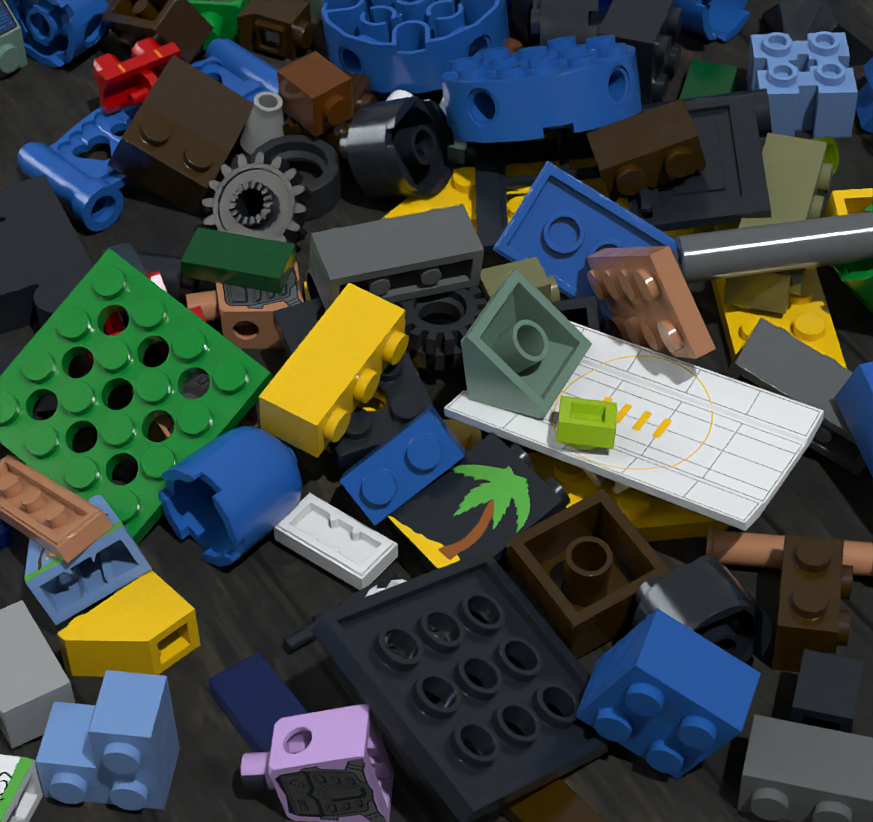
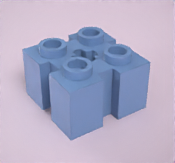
(805, 82)

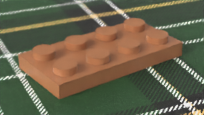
(649, 300)

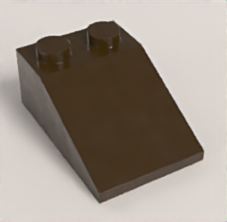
(181, 135)

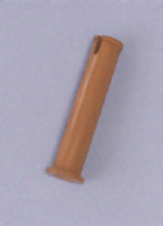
(766, 551)

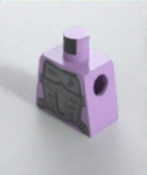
(326, 767)

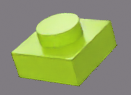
(586, 423)

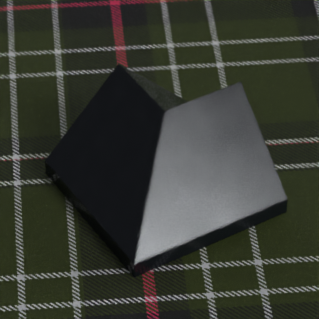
(814, 16)

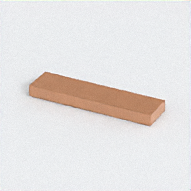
(48, 511)

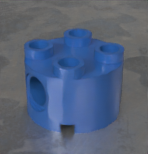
(59, 29)

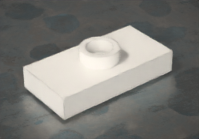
(336, 542)

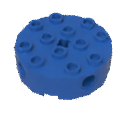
(410, 41)
(541, 89)

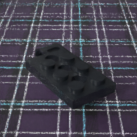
(398, 385)

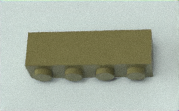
(794, 179)

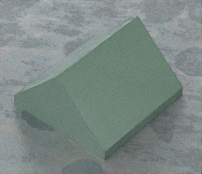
(520, 350)

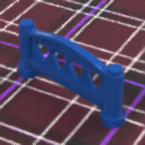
(91, 184)

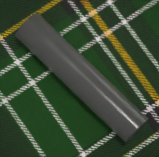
(775, 247)

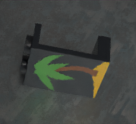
(477, 505)

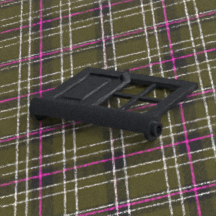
(722, 193)

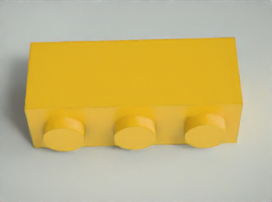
(333, 370)

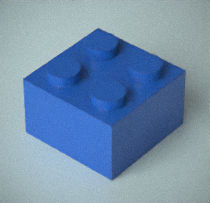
(668, 695)

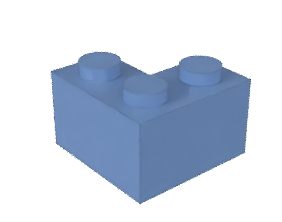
(115, 749)

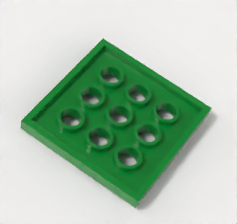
(118, 360)

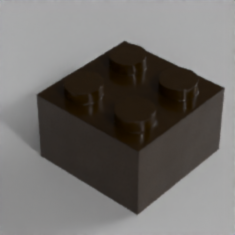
(583, 571)

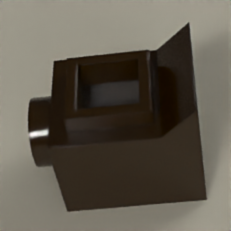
(276, 27)

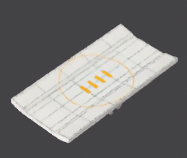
(677, 430)

